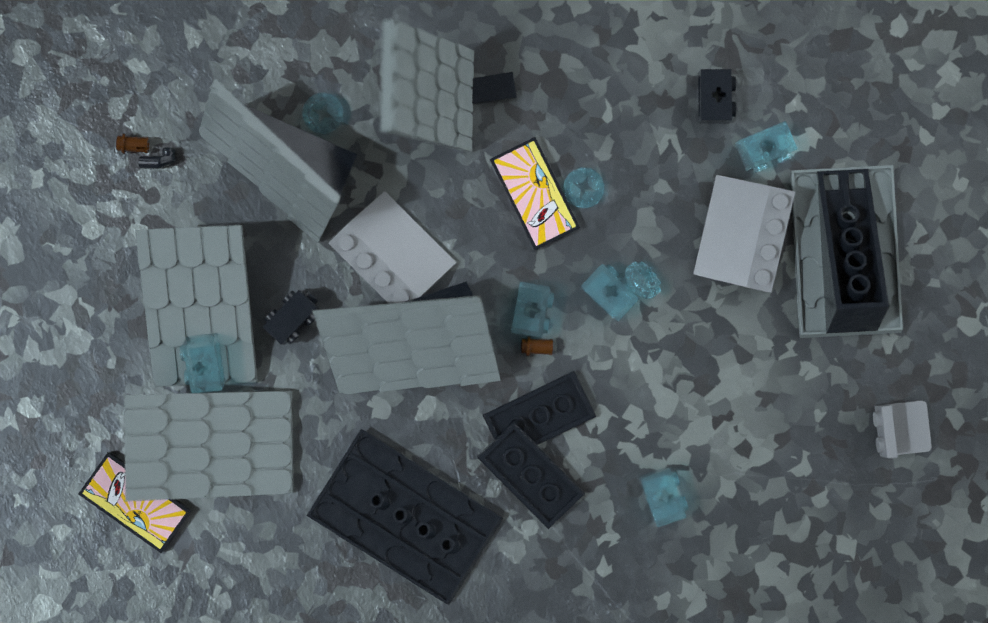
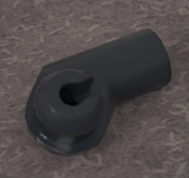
(156, 162)

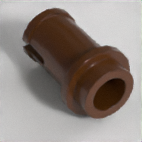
(132, 144)
(536, 346)

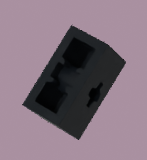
(708, 83)

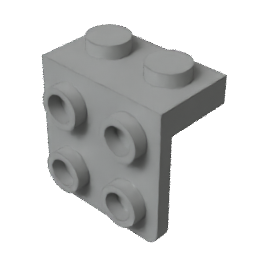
(902, 428)

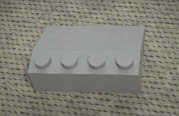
(744, 233)
(392, 251)

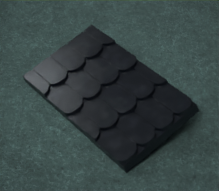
(405, 516)

